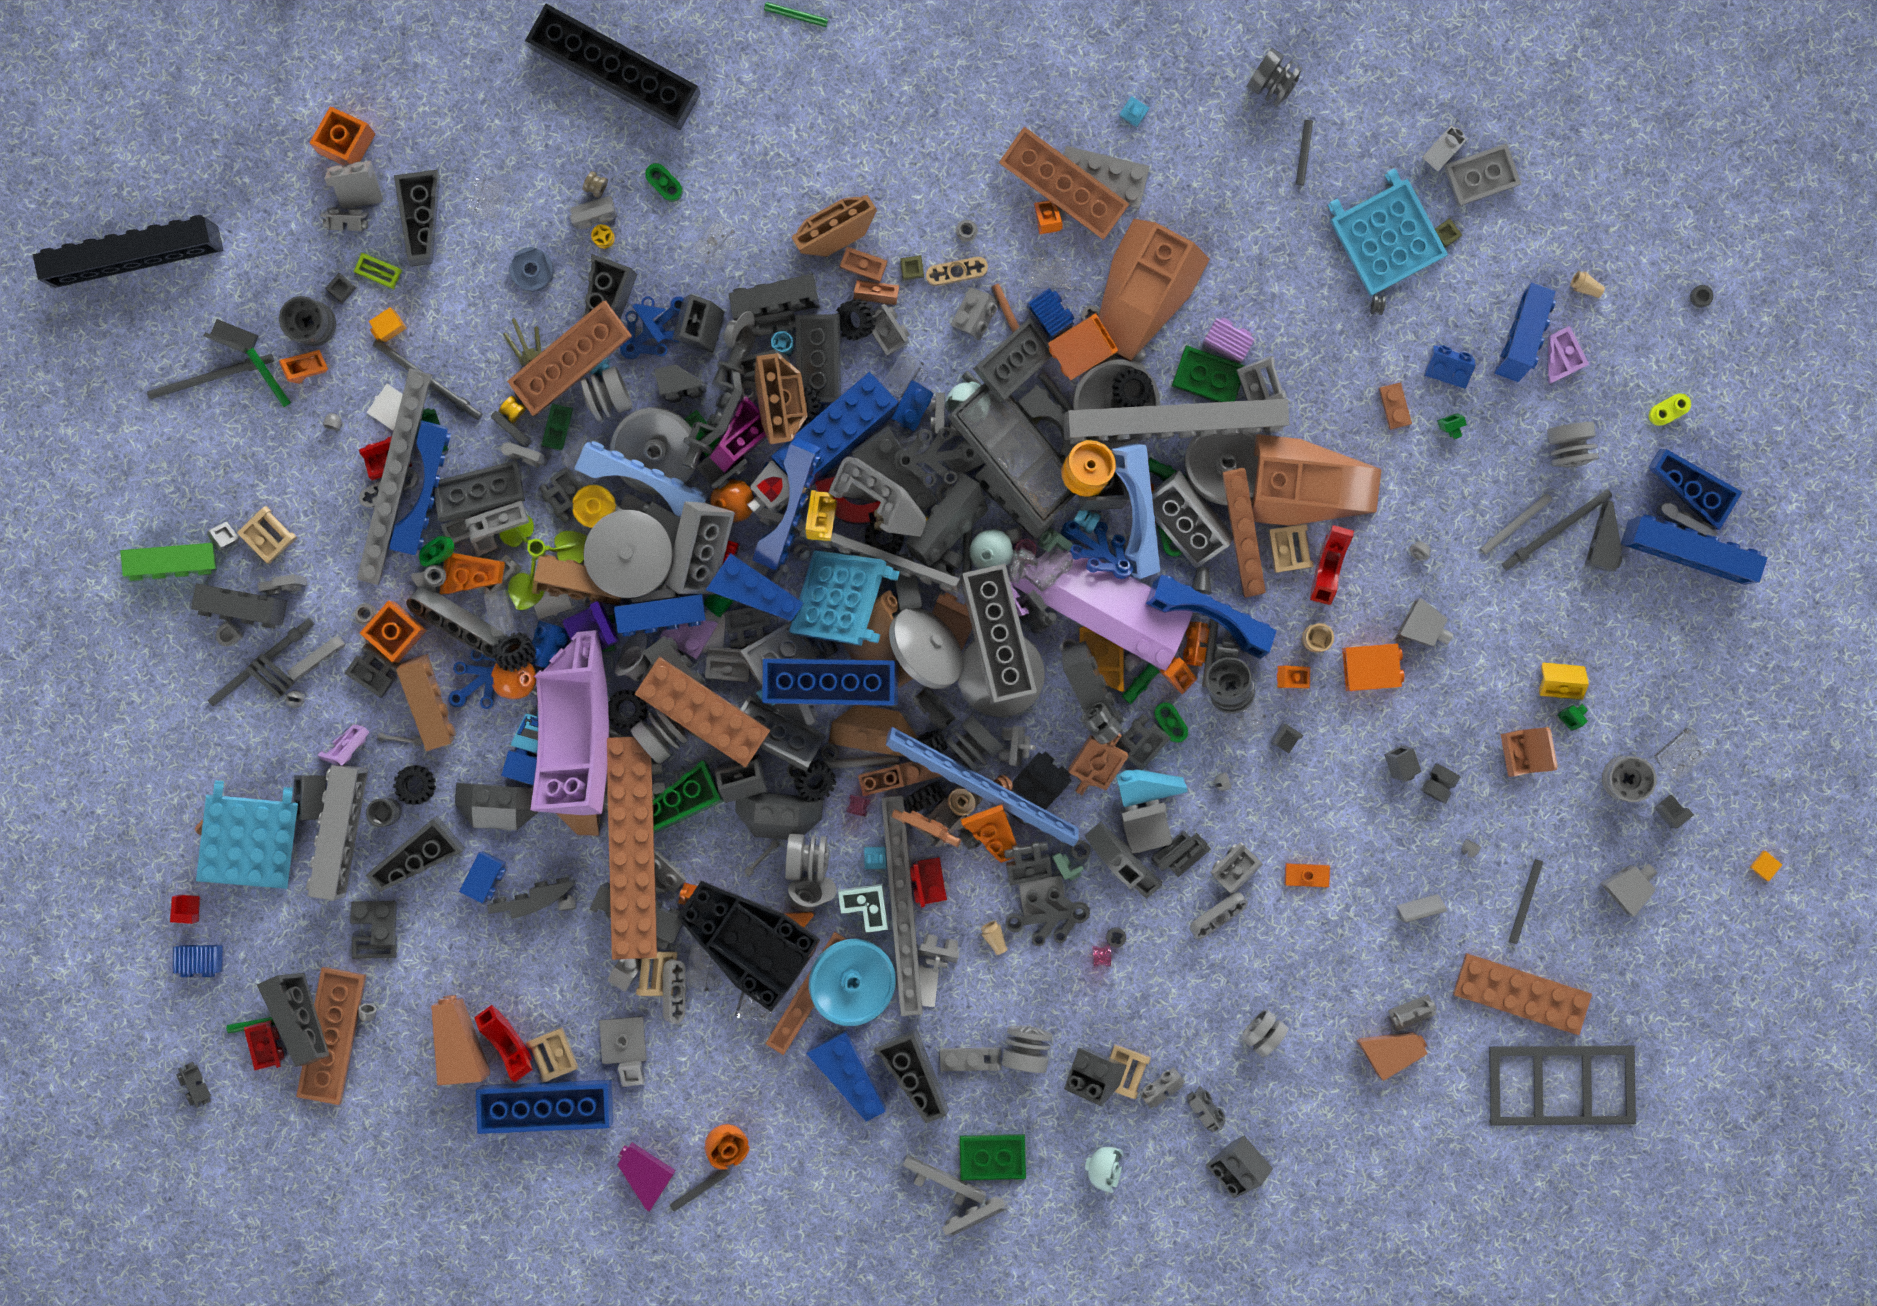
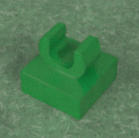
(1452, 425)
(1573, 716)

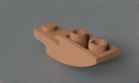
(894, 777)

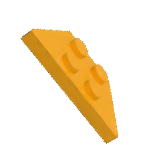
(1107, 655)

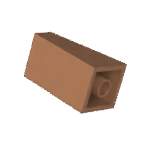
(456, 1044)

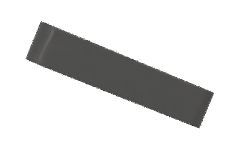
(453, 620)

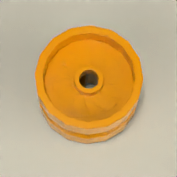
(1088, 468)

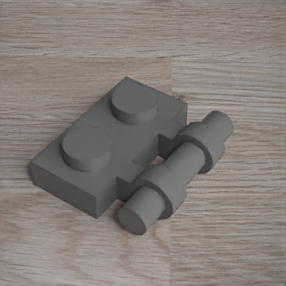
(565, 485)
(1037, 617)
(743, 620)
(368, 675)
(1148, 746)
(1028, 869)

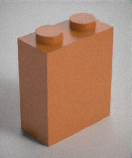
(1082, 347)
(1372, 667)

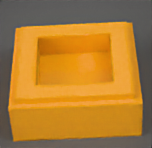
(1766, 865)

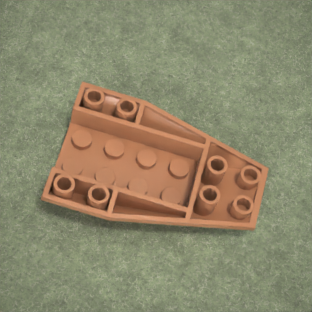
(1148, 284)
(1309, 483)

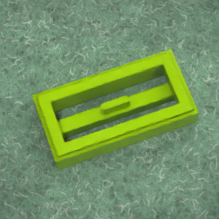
(395, 277)

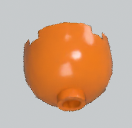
(734, 497)
(514, 684)
(726, 1146)

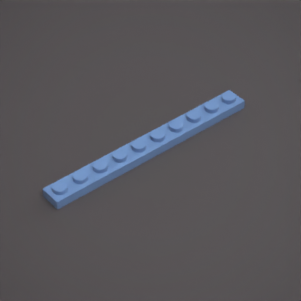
(980, 785)

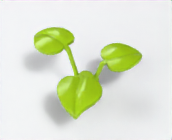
(569, 547)

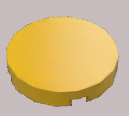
(592, 504)

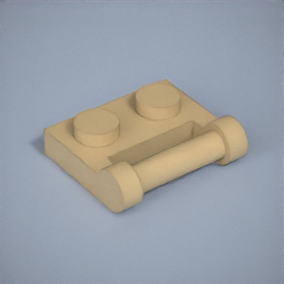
(261, 540)
(1283, 548)
(657, 974)
(558, 1052)
(1126, 1057)

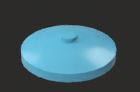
(852, 982)

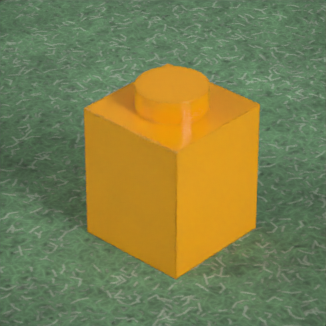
(387, 325)

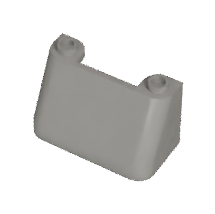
(863, 482)

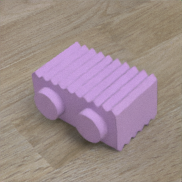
(1228, 340)

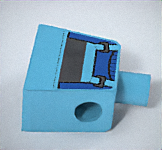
(527, 733)

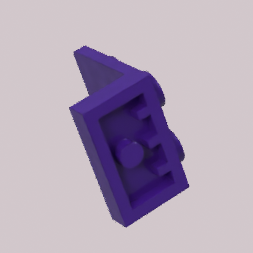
(593, 619)

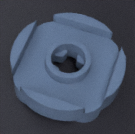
(538, 259)

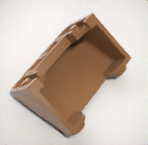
(880, 623)

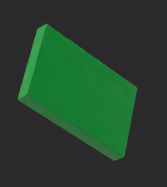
(1207, 375)
(992, 1157)

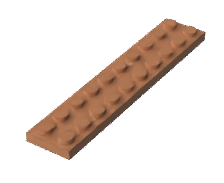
(631, 850)

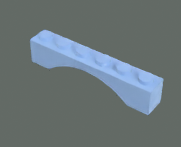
(599, 462)
(1142, 545)

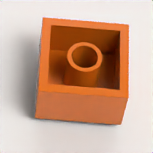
(342, 137)
(393, 631)

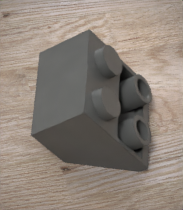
(698, 323)
(677, 383)
(739, 781)
(1094, 1076)
(1239, 1167)

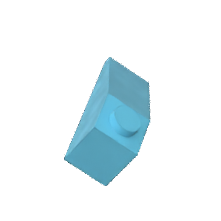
(1145, 786)

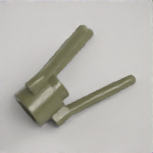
(528, 354)

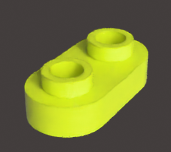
(1670, 409)

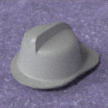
(740, 332)
(632, 659)
(807, 894)

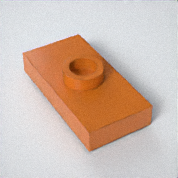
(1307, 875)

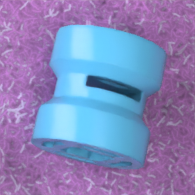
(780, 340)
(1091, 521)

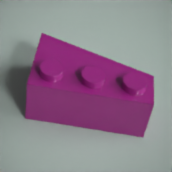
(740, 437)

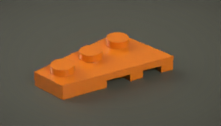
(470, 573)
(992, 830)

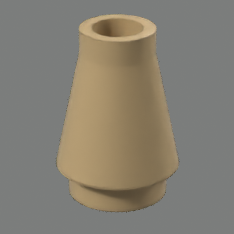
(1585, 284)
(994, 936)

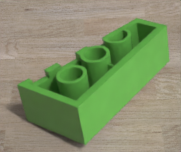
(168, 560)

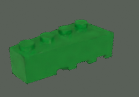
(686, 797)

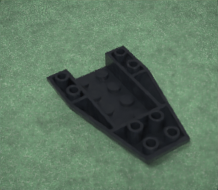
(749, 942)

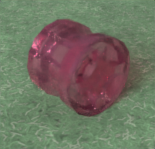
(1029, 543)
(858, 805)
(1101, 956)

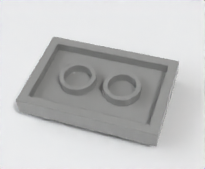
(1482, 175)
(776, 645)
(974, 1216)

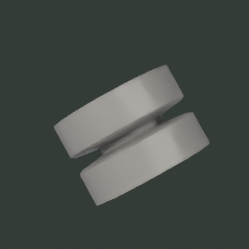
(1264, 1033)

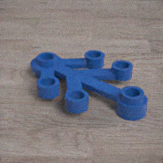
(645, 335)
(1117, 565)
(485, 677)

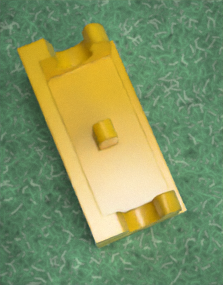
(820, 516)

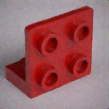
(929, 881)

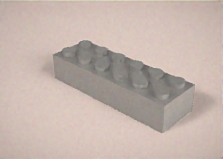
(998, 634)
(337, 832)

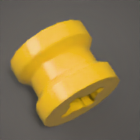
(600, 232)
(512, 409)

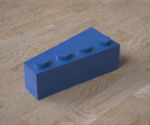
(1527, 332)
(1698, 489)
(745, 585)
(659, 614)
(846, 1071)

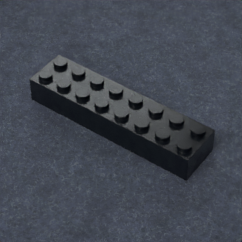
(612, 66)
(127, 251)

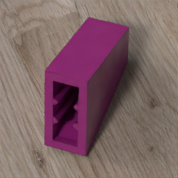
(644, 1173)

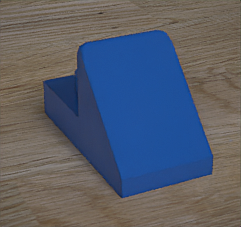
(648, 313)

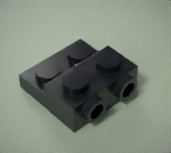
(1041, 780)

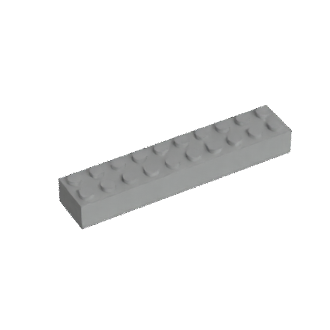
(1176, 419)

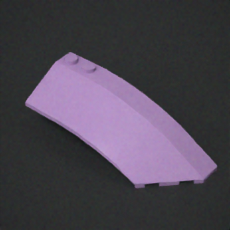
(1115, 611)
(572, 730)

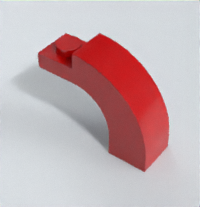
(847, 511)
(1329, 564)
(507, 1042)

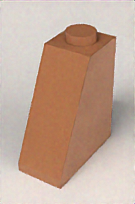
(1392, 1052)

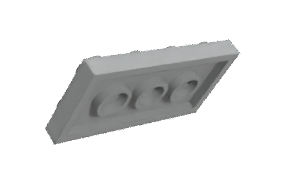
(1119, 175)

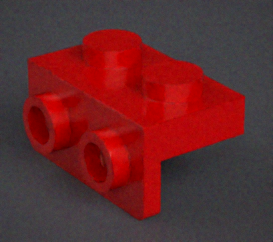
(375, 457)
(263, 1045)

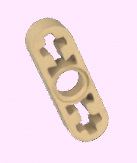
(950, 265)

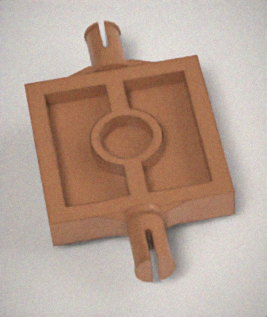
(1097, 764)
(922, 823)

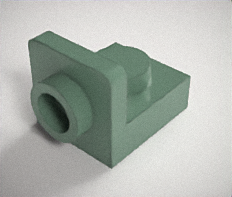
(1052, 538)
(1062, 863)

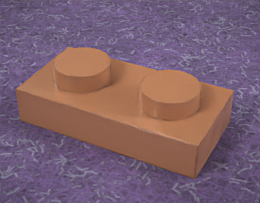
(863, 264)
(876, 292)
(1395, 406)

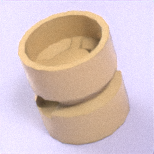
(1317, 637)
(962, 801)

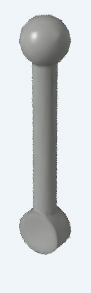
(417, 741)
(749, 870)

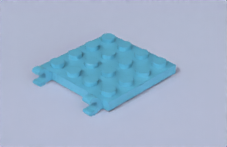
(1387, 235)
(840, 597)
(246, 840)

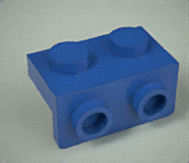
(1450, 366)
(912, 406)
(547, 642)

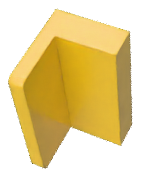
(1563, 681)

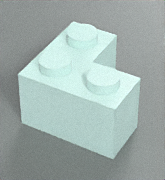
(870, 901)

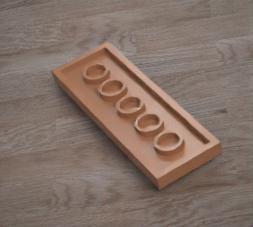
(1063, 183)
(569, 358)
(702, 712)
(1522, 994)
(337, 1009)

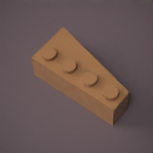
(568, 578)
(426, 702)

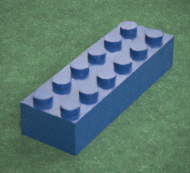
(845, 424)
(1694, 550)
(830, 681)
(544, 1106)

